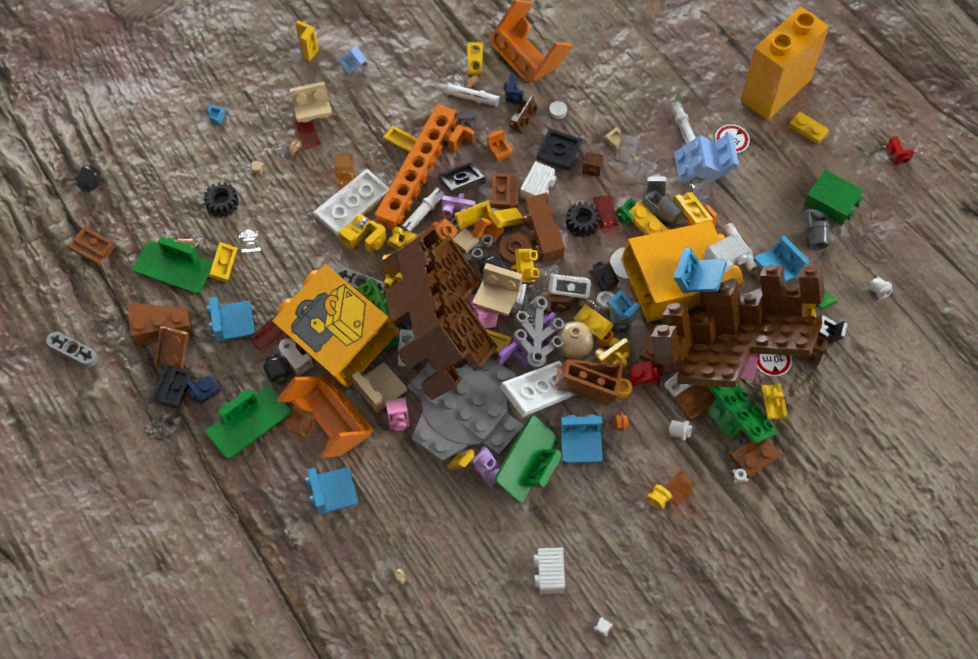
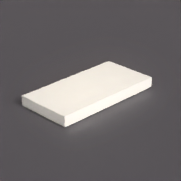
(355, 198)
(535, 390)

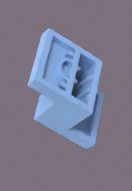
(706, 158)

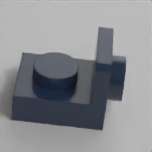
(203, 389)

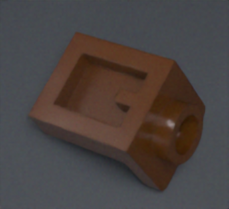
(592, 164)
(558, 303)
(817, 352)

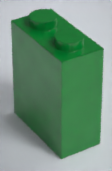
(834, 197)

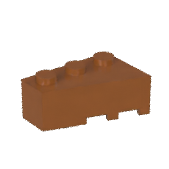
(542, 228)
(147, 320)
(590, 380)

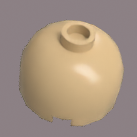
(576, 340)

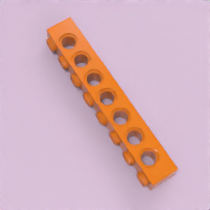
(429, 141)

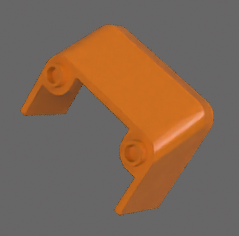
(517, 50)
(331, 410)

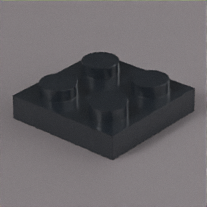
(559, 149)
(462, 179)

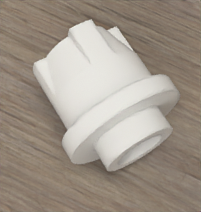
(880, 287)
(680, 429)

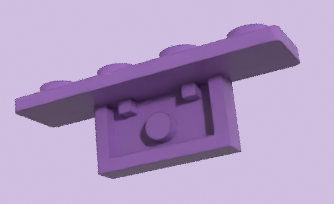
(518, 351)

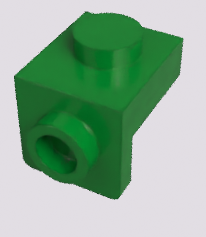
(623, 212)

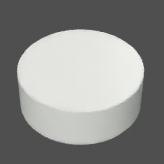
(558, 110)
(603, 297)

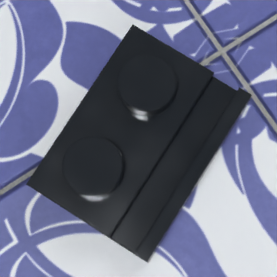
(172, 386)

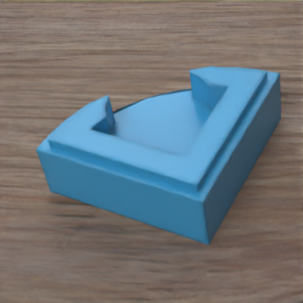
(216, 114)

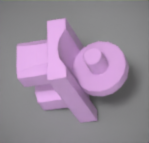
(453, 205)
(486, 466)

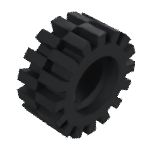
(217, 191)
(582, 228)

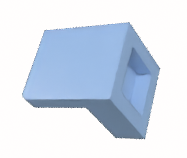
(352, 59)

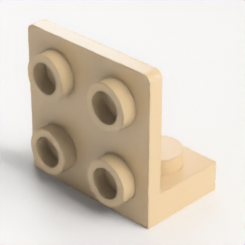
(311, 102)
(498, 290)
(379, 386)

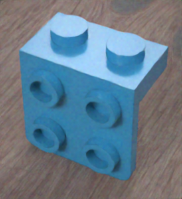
(784, 255)
(698, 275)
(230, 320)
(581, 439)
(331, 490)

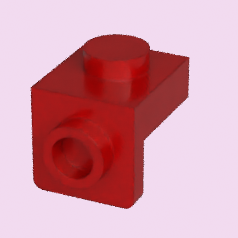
(897, 153)
(645, 373)

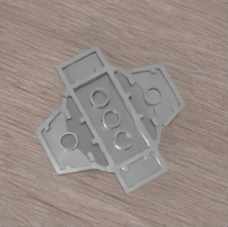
(467, 414)

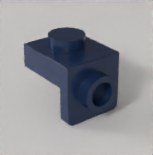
(512, 95)

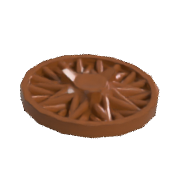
(511, 242)

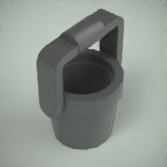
(664, 210)
(817, 231)

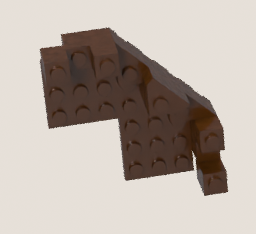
(434, 296)
(718, 341)

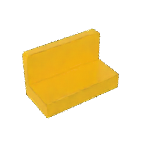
(307, 40)

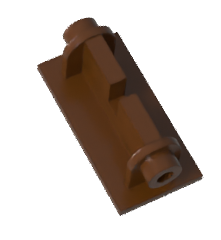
(525, 114)

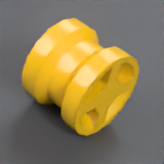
(658, 497)

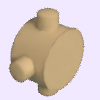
(256, 167)
(400, 576)

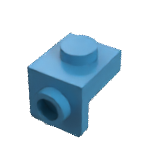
(622, 306)

